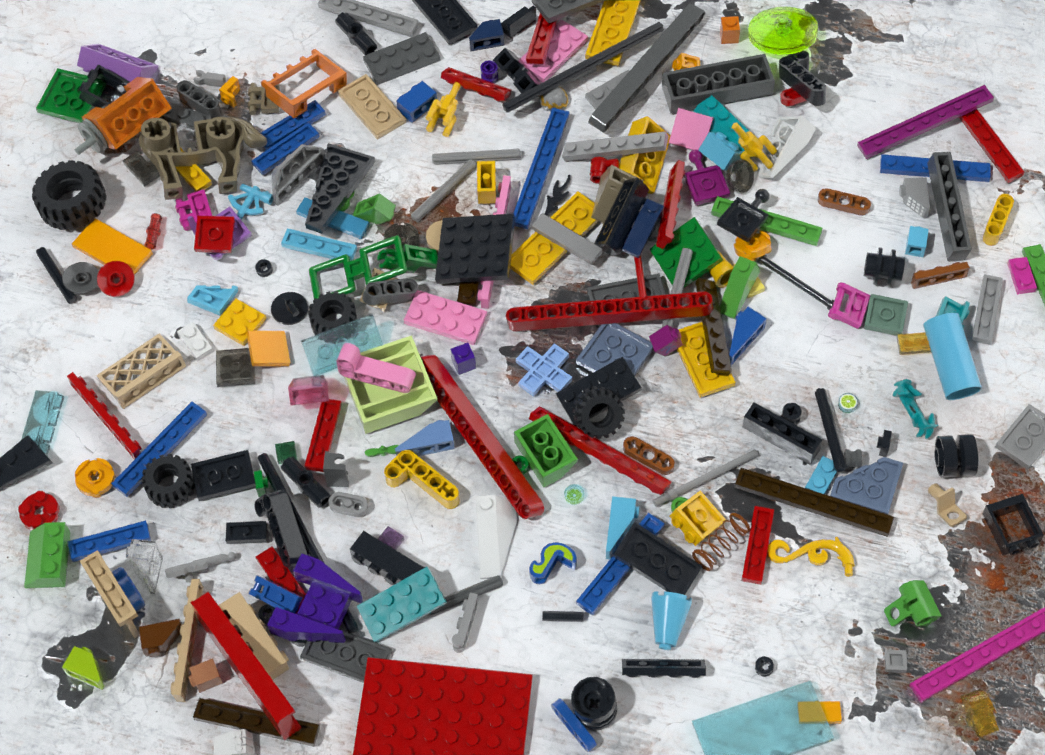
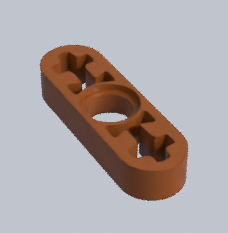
(842, 195)
(663, 458)

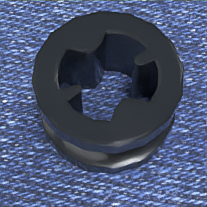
(263, 262)
(758, 664)

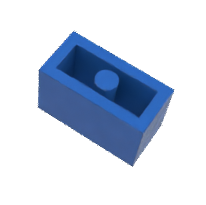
(416, 101)

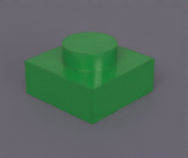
(261, 483)

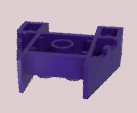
(321, 608)

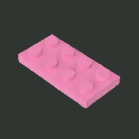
(563, 45)
(445, 317)

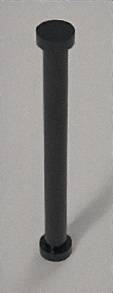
(794, 280)

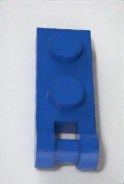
(275, 595)

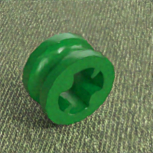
(524, 462)

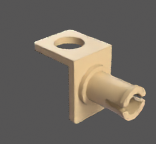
(946, 504)

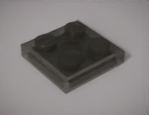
(234, 368)

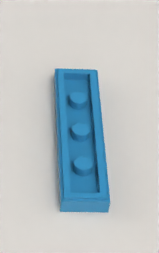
(342, 221)

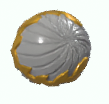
(554, 98)

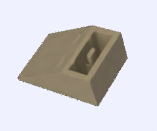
(608, 189)

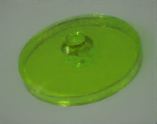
(783, 30)

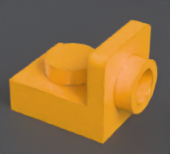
(685, 61)
(229, 91)

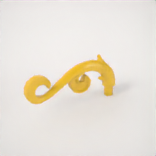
(817, 559)

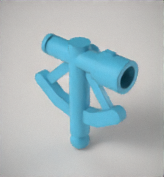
(251, 194)

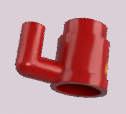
(599, 166)

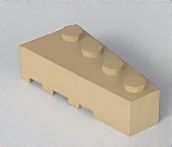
(255, 635)

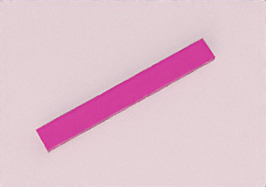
(979, 656)

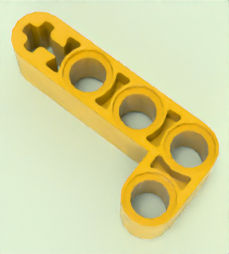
(424, 481)

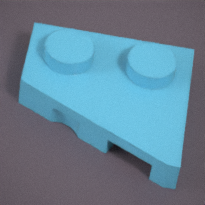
(212, 298)

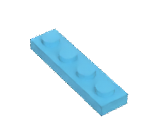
(317, 245)

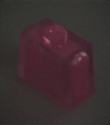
(308, 390)

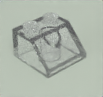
(145, 561)

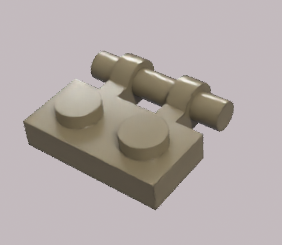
(264, 103)

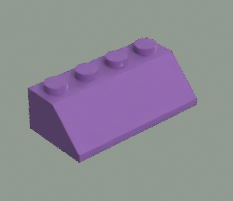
(115, 61)

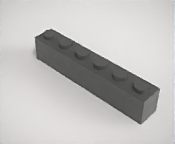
(949, 206)

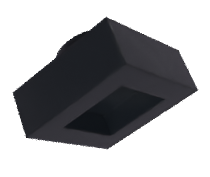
(884, 443)

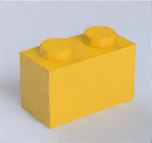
(486, 182)

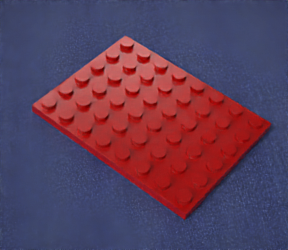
(441, 710)

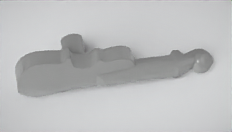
(197, 565)

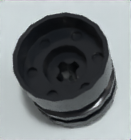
(594, 692)

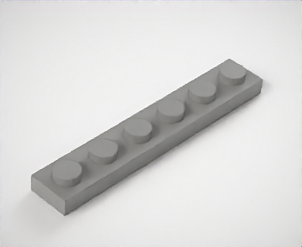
(372, 15)
(615, 146)

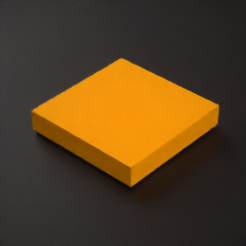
(268, 348)

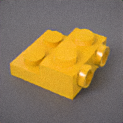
(696, 518)

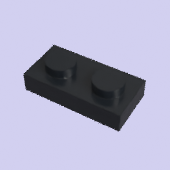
(246, 532)

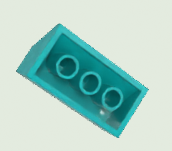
(722, 119)

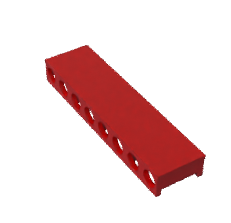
(246, 665)

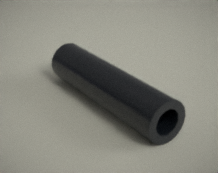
(564, 616)

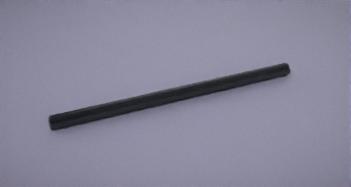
(582, 67)
(310, 547)

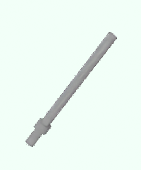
(672, 493)

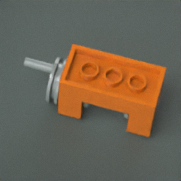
(123, 117)

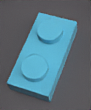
(822, 476)

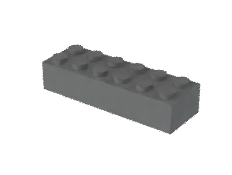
(723, 80)

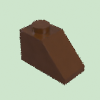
(159, 637)

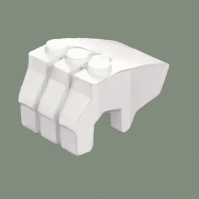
(234, 742)

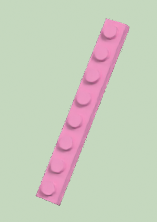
(501, 204)

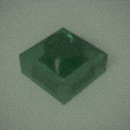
(285, 450)

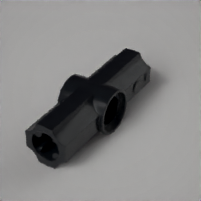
(356, 34)
(299, 474)

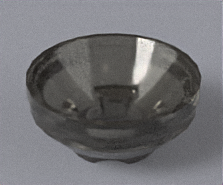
(744, 176)

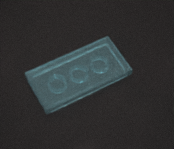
(325, 347)

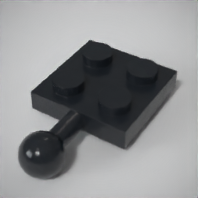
(745, 218)

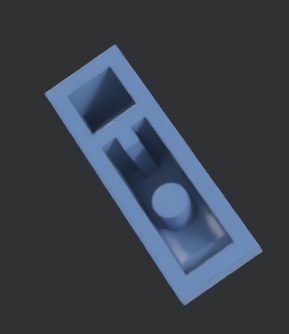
(431, 439)

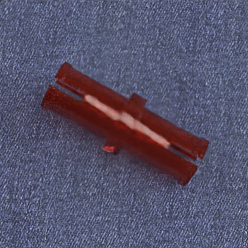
(153, 231)

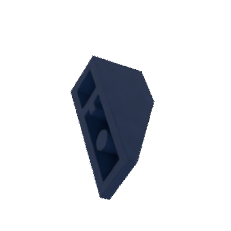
(643, 228)

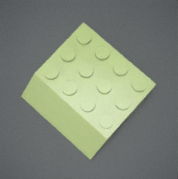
(384, 407)

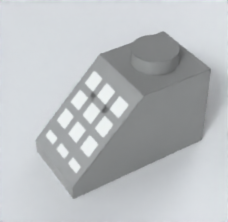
(916, 195)

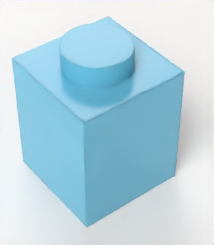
(916, 241)

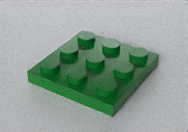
(63, 94)
(692, 237)

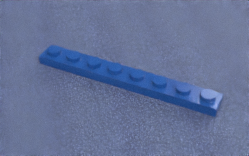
(540, 167)

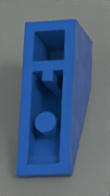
(747, 328)

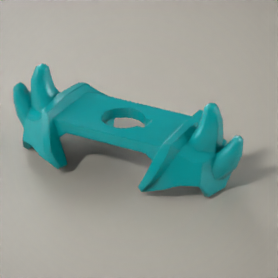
(906, 393)

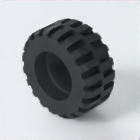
(74, 211)

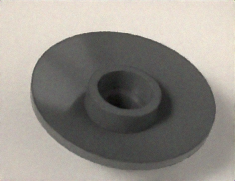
(77, 273)

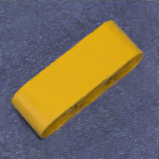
(997, 226)

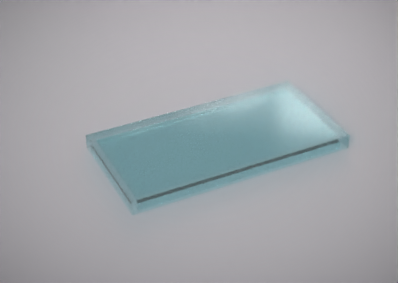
(767, 725)

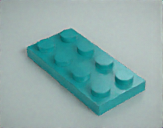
(401, 604)

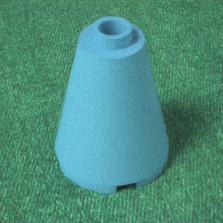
(669, 617)

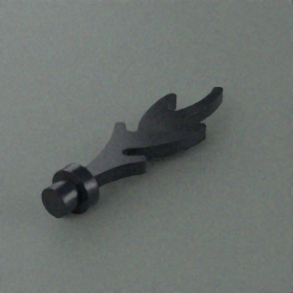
(557, 197)

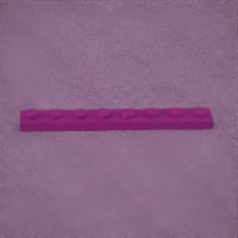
(925, 121)

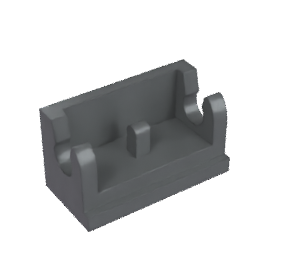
(335, 473)

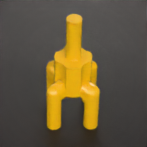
(444, 110)
(754, 147)

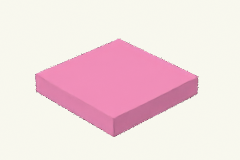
(690, 129)

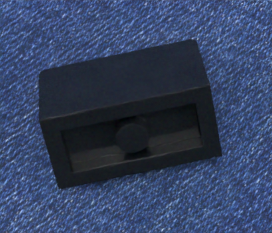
(519, 21)

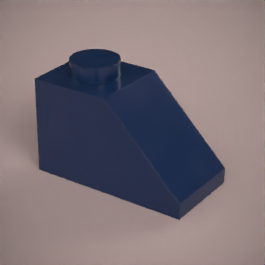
(487, 36)

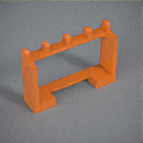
(298, 105)

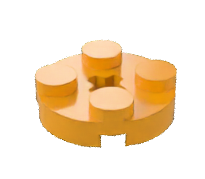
(756, 247)
(97, 487)

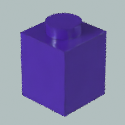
(463, 358)

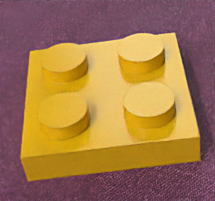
(238, 320)

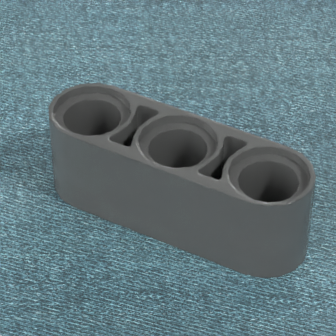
(198, 99)
(396, 286)

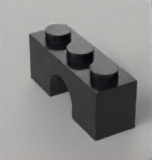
(516, 70)

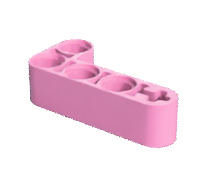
(373, 371)

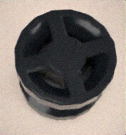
(795, 414)

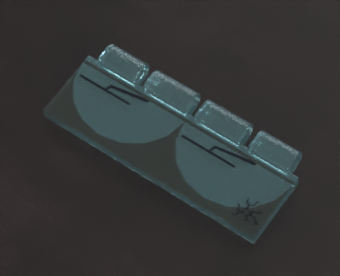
(43, 413)

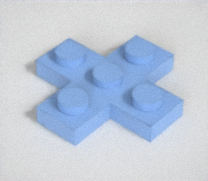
(543, 369)

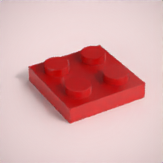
(214, 234)

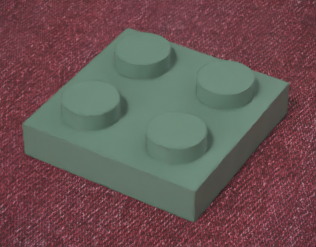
(886, 315)

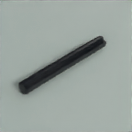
(830, 430)

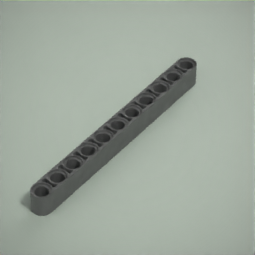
(646, 68)

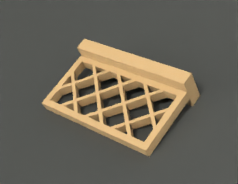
(149, 378)
(110, 591)

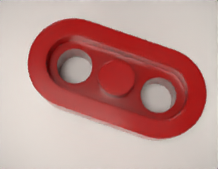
(790, 97)

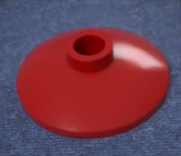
(110, 272)

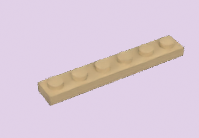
(186, 647)

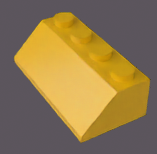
(645, 165)

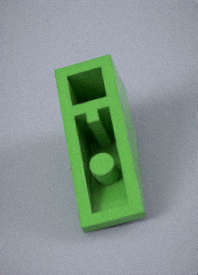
(738, 286)

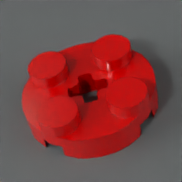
(32, 503)

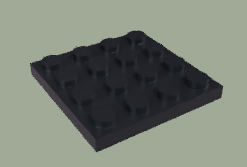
(475, 248)

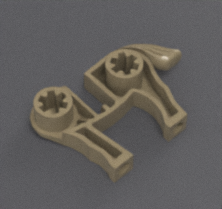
(216, 140)

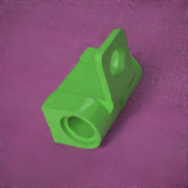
(914, 603)

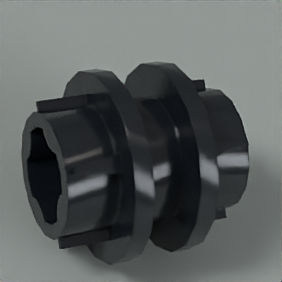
(884, 266)

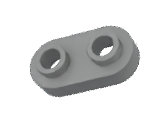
(349, 503)

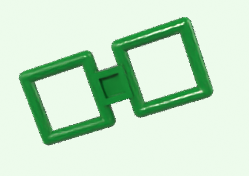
(360, 267)

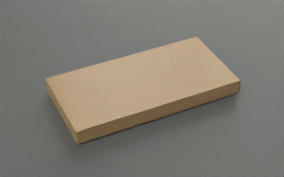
(371, 106)

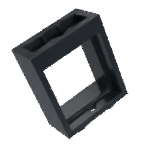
(107, 77)
(1006, 506)

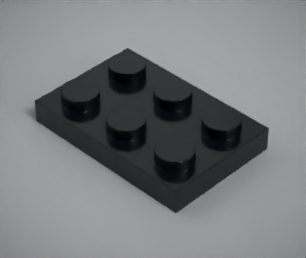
(223, 475)

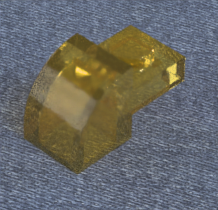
(980, 710)

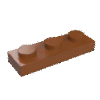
(939, 275)

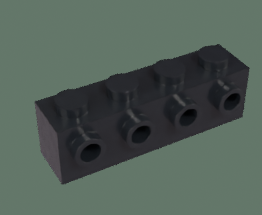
(782, 433)

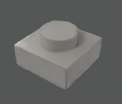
(895, 661)

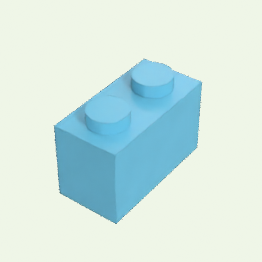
(720, 150)

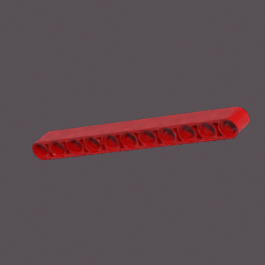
(618, 314)
(482, 440)

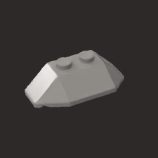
(295, 170)

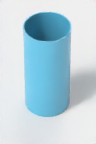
(952, 356)

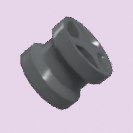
(853, 458)

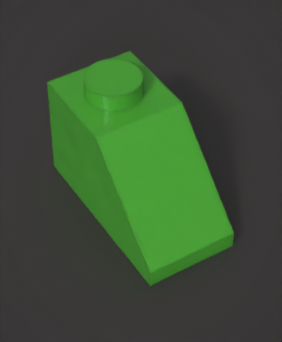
(375, 209)

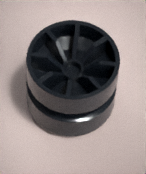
(956, 455)

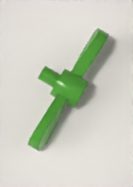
(382, 451)

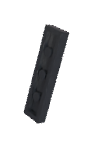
(664, 667)

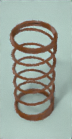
(735, 525)

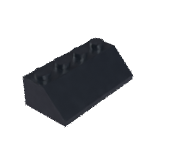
(622, 216)

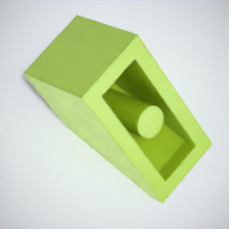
(84, 667)

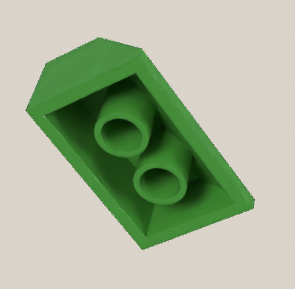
(545, 450)
(47, 556)

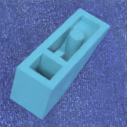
(621, 519)

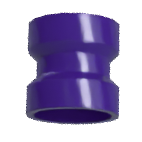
(489, 71)

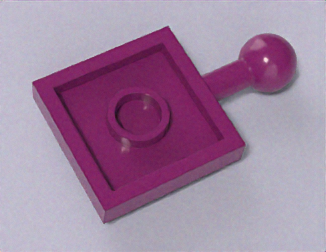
(705, 183)

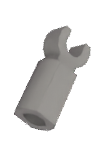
(209, 78)

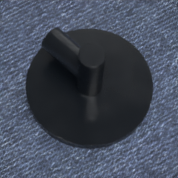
(289, 308)

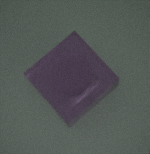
(391, 538)

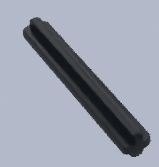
(55, 274)

